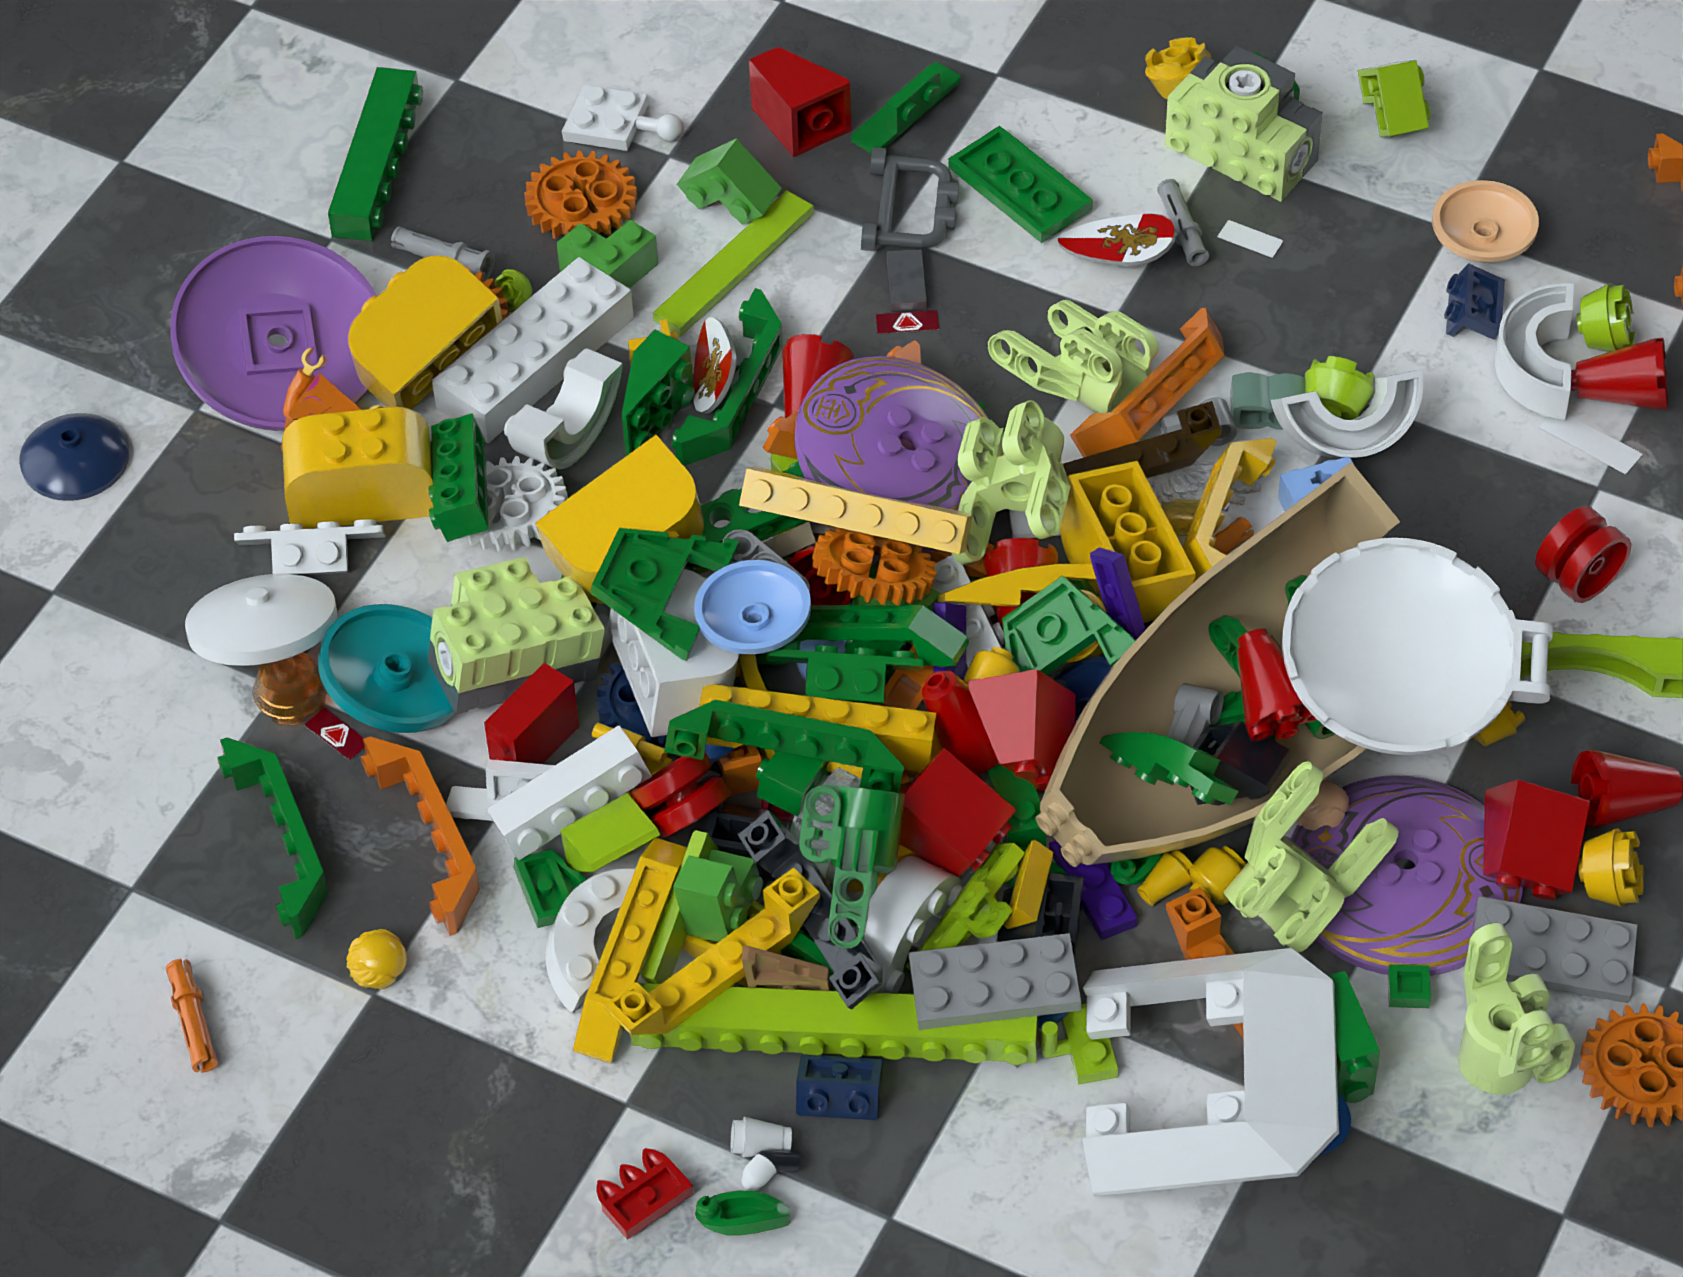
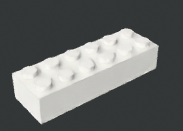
(532, 346)

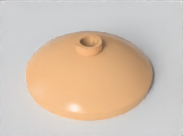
(1485, 221)

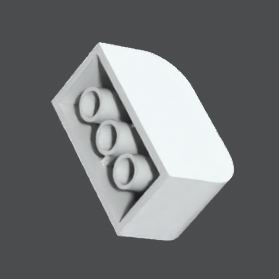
(659, 678)

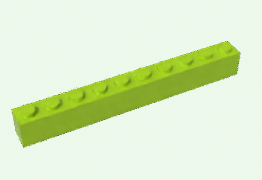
(823, 1024)

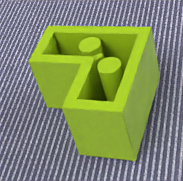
(1396, 96)

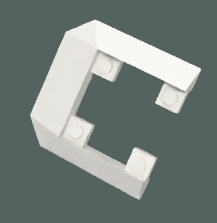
(1289, 1074)

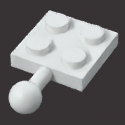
(612, 117)

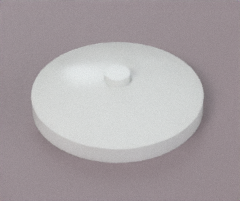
(261, 619)

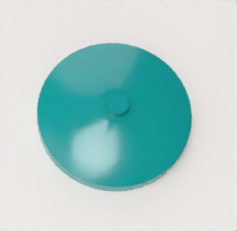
(380, 670)

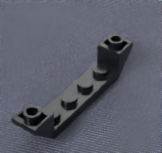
(777, 851)

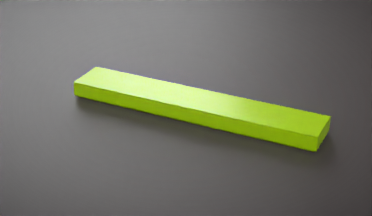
(733, 263)

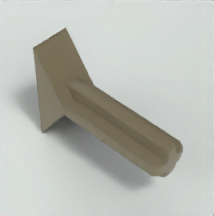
(792, 541)

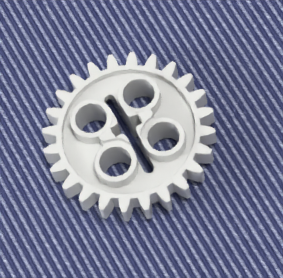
(516, 500)

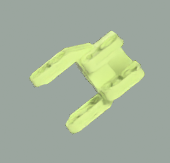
(1093, 367)
(1014, 473)
(1285, 882)
(1507, 1024)

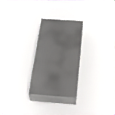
(906, 280)

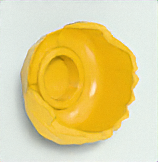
(376, 959)

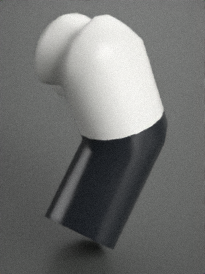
(765, 1165)

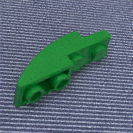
(1170, 762)

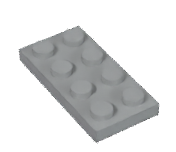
(1565, 948)
(994, 981)

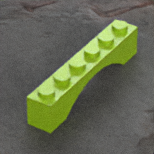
(1645, 662)

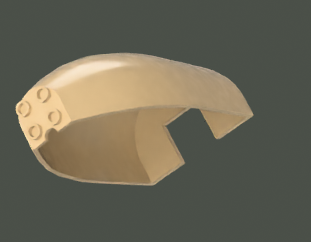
(1105, 810)

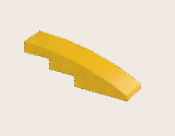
(1007, 587)

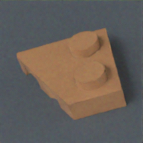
(778, 971)

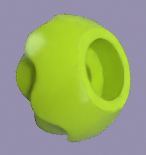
(515, 288)

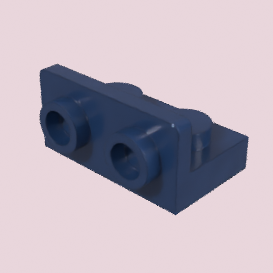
(1475, 302)
(838, 1087)

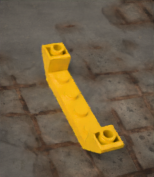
(1239, 461)
(627, 947)
(721, 966)

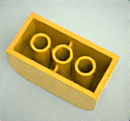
(419, 329)
(357, 467)
(638, 492)
(1121, 514)

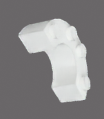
(1521, 364)
(574, 419)
(1378, 427)
(900, 913)
(570, 945)

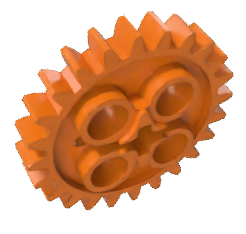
(580, 192)
(900, 572)
(1644, 1064)

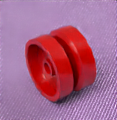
(1583, 554)
(683, 797)

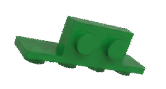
(906, 107)
(843, 675)

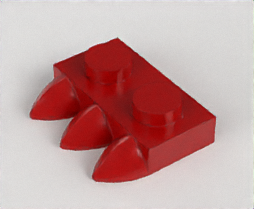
(644, 1194)

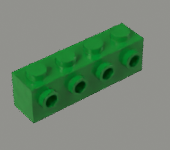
(458, 478)

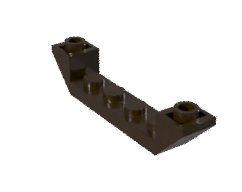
(1163, 452)

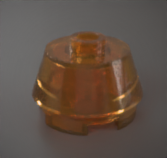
(289, 689)

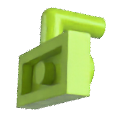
(1090, 1058)

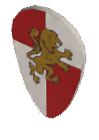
(1121, 239)
(713, 365)

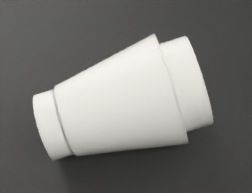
(753, 1136)

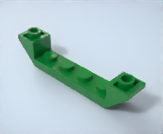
(707, 438)
(931, 635)
(785, 733)
(252, 766)

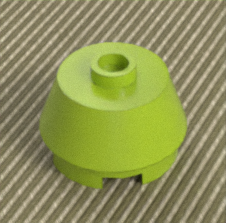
(1607, 318)
(1340, 386)

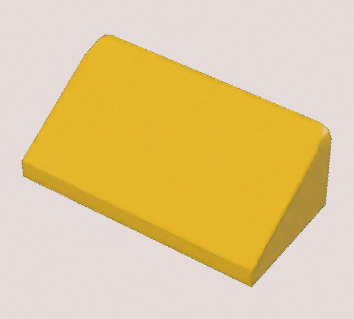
(1029, 885)

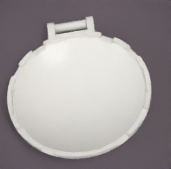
(1408, 647)

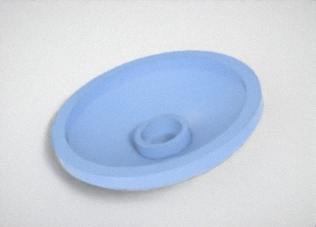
(752, 607)

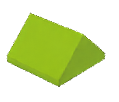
(606, 834)

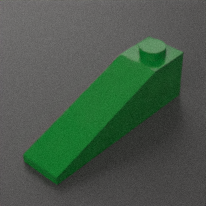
(1024, 799)

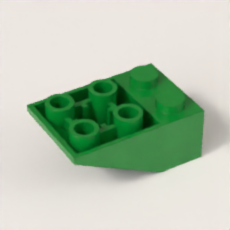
(656, 388)

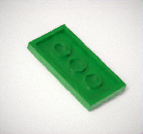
(1020, 184)

